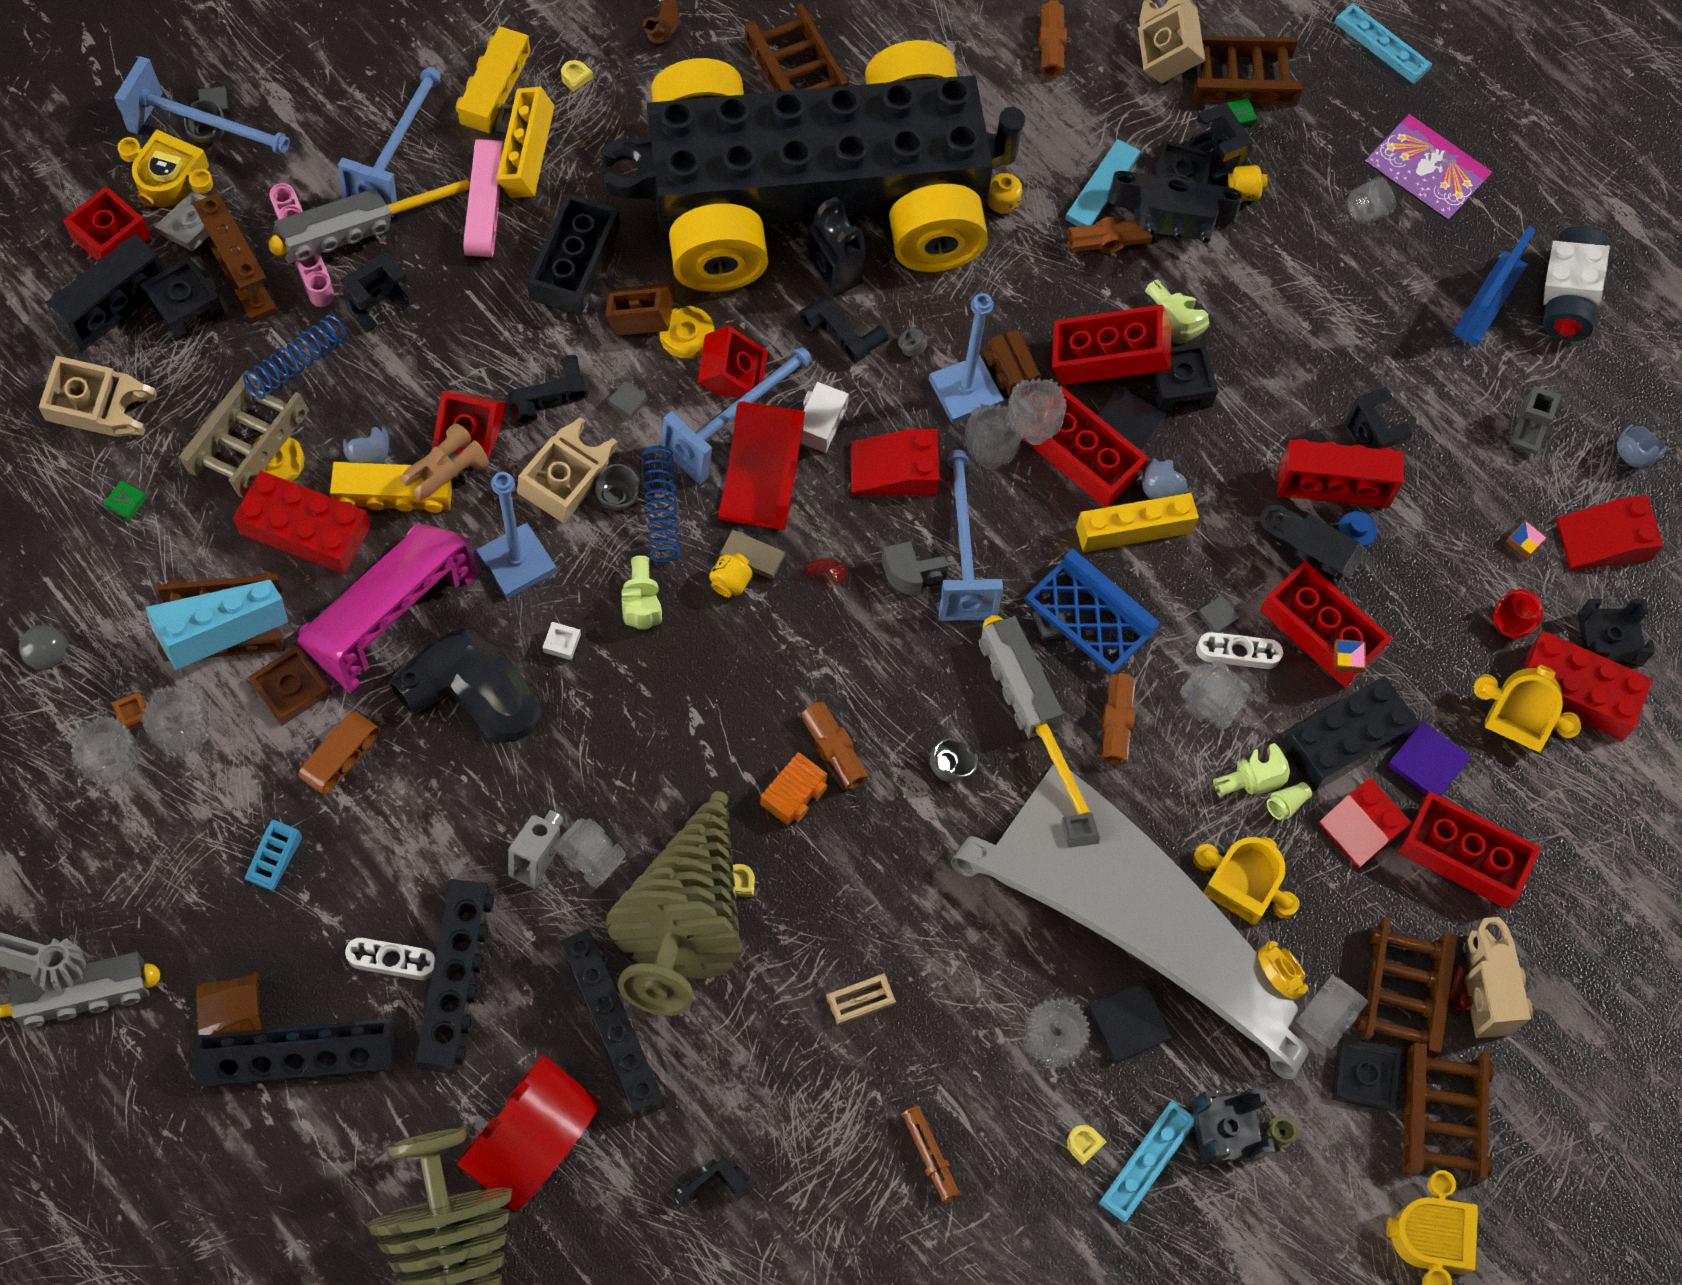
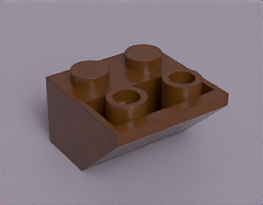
(640, 309)

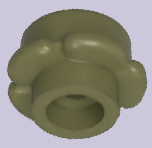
(1289, 1128)

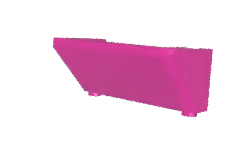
(381, 596)

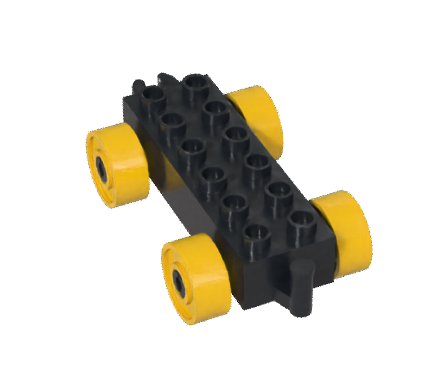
(738, 161)

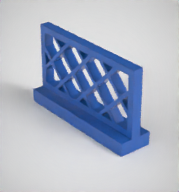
(1493, 293)
(1112, 599)

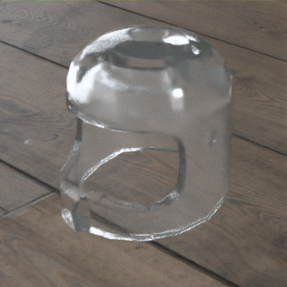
(1371, 201)

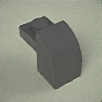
(1534, 418)
(906, 573)

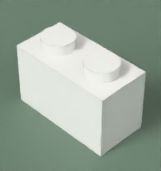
(823, 415)

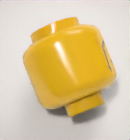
(1248, 181)
(1004, 193)
(730, 574)

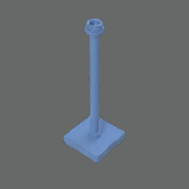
(142, 93)
(360, 178)
(968, 382)
(691, 449)
(518, 556)
(967, 597)

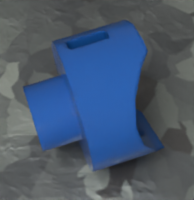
(1358, 527)

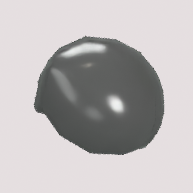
(200, 131)
(616, 487)
(43, 647)
(952, 760)

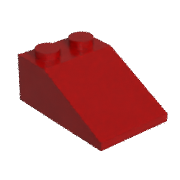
(896, 464)
(1610, 533)

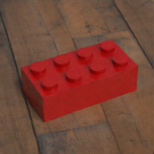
(1112, 345)
(1092, 453)
(1340, 473)
(302, 522)
(1317, 614)
(1592, 685)
(1469, 850)

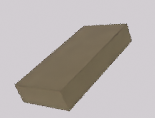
(761, 556)

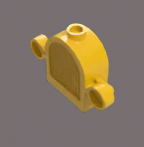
(191, 176)
(1527, 707)
(1247, 878)
(1437, 1232)

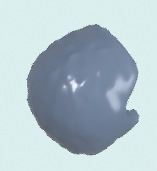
(1639, 446)
(368, 450)
(1162, 480)

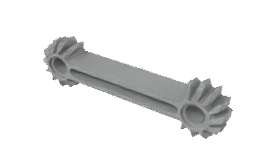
(48, 965)

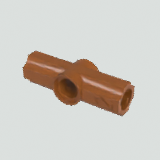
(1052, 39)
(1107, 234)
(1118, 719)
(834, 745)

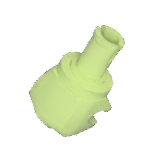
(1185, 321)
(639, 597)
(1256, 776)

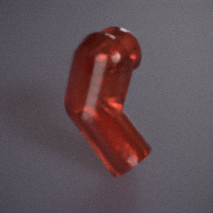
(829, 566)
(1458, 997)

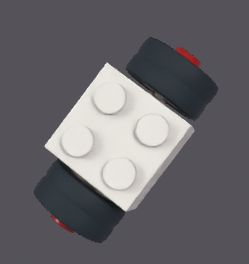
(1575, 282)

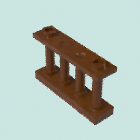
(769, 59)
(1258, 90)
(235, 258)
(264, 643)
(1436, 979)
(1418, 1126)

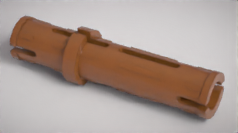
(946, 1188)

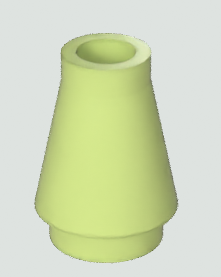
(1288, 800)

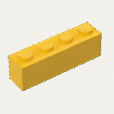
(493, 79)
(525, 142)
(380, 488)
(1137, 522)

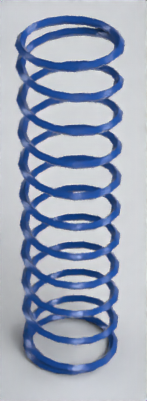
(292, 357)
(661, 499)

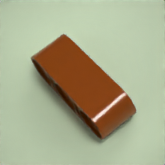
(339, 752)

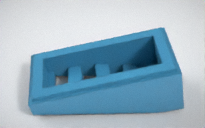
(269, 839)

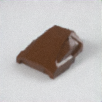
(229, 1005)

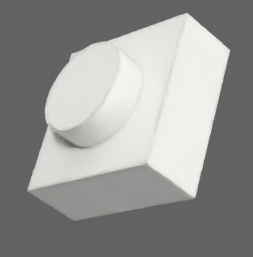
(561, 641)

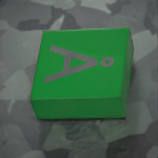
(1244, 112)
(125, 500)

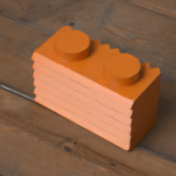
(794, 789)

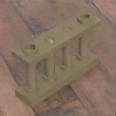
(224, 420)

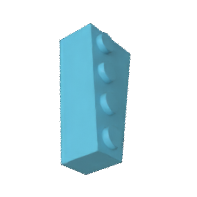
(215, 620)

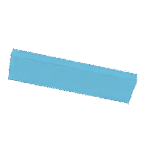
(1383, 43)
(1094, 195)
(1148, 1161)

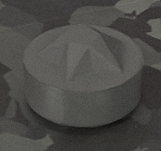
(912, 342)

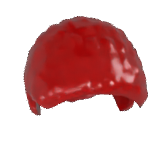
(1518, 613)

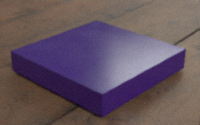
(1429, 760)

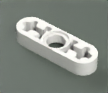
(1249, 643)
(370, 945)

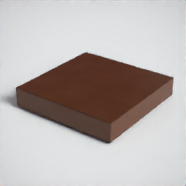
(289, 685)

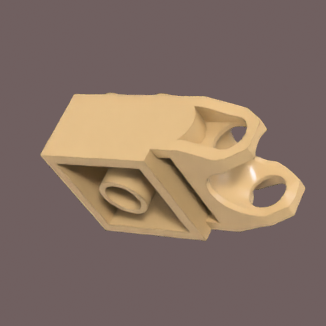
(1170, 38)
(92, 398)
(564, 471)
(1495, 983)

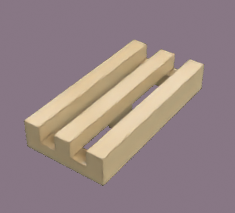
(863, 1011)

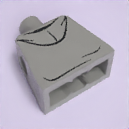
(534, 849)

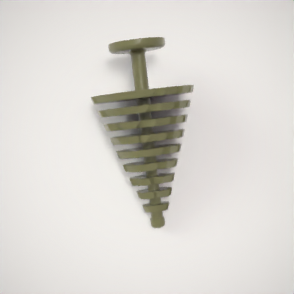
(680, 915)
(447, 1236)

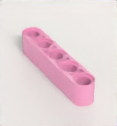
(483, 199)
(312, 277)

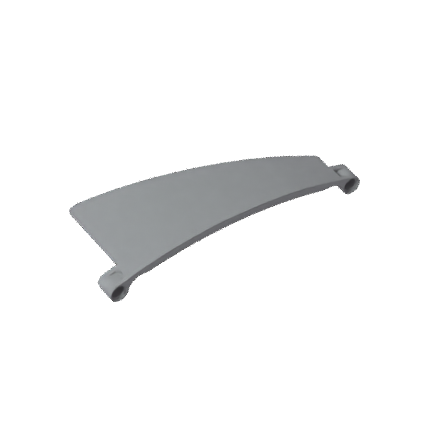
(1141, 904)

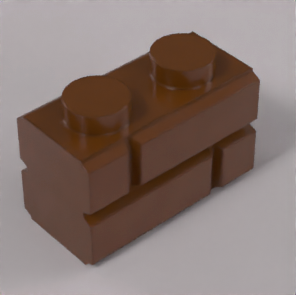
(1011, 360)

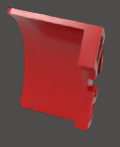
(761, 465)
(530, 1133)

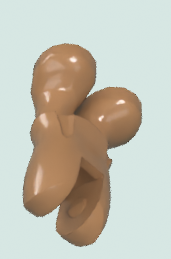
(439, 468)

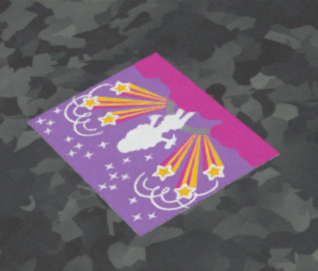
(1428, 166)

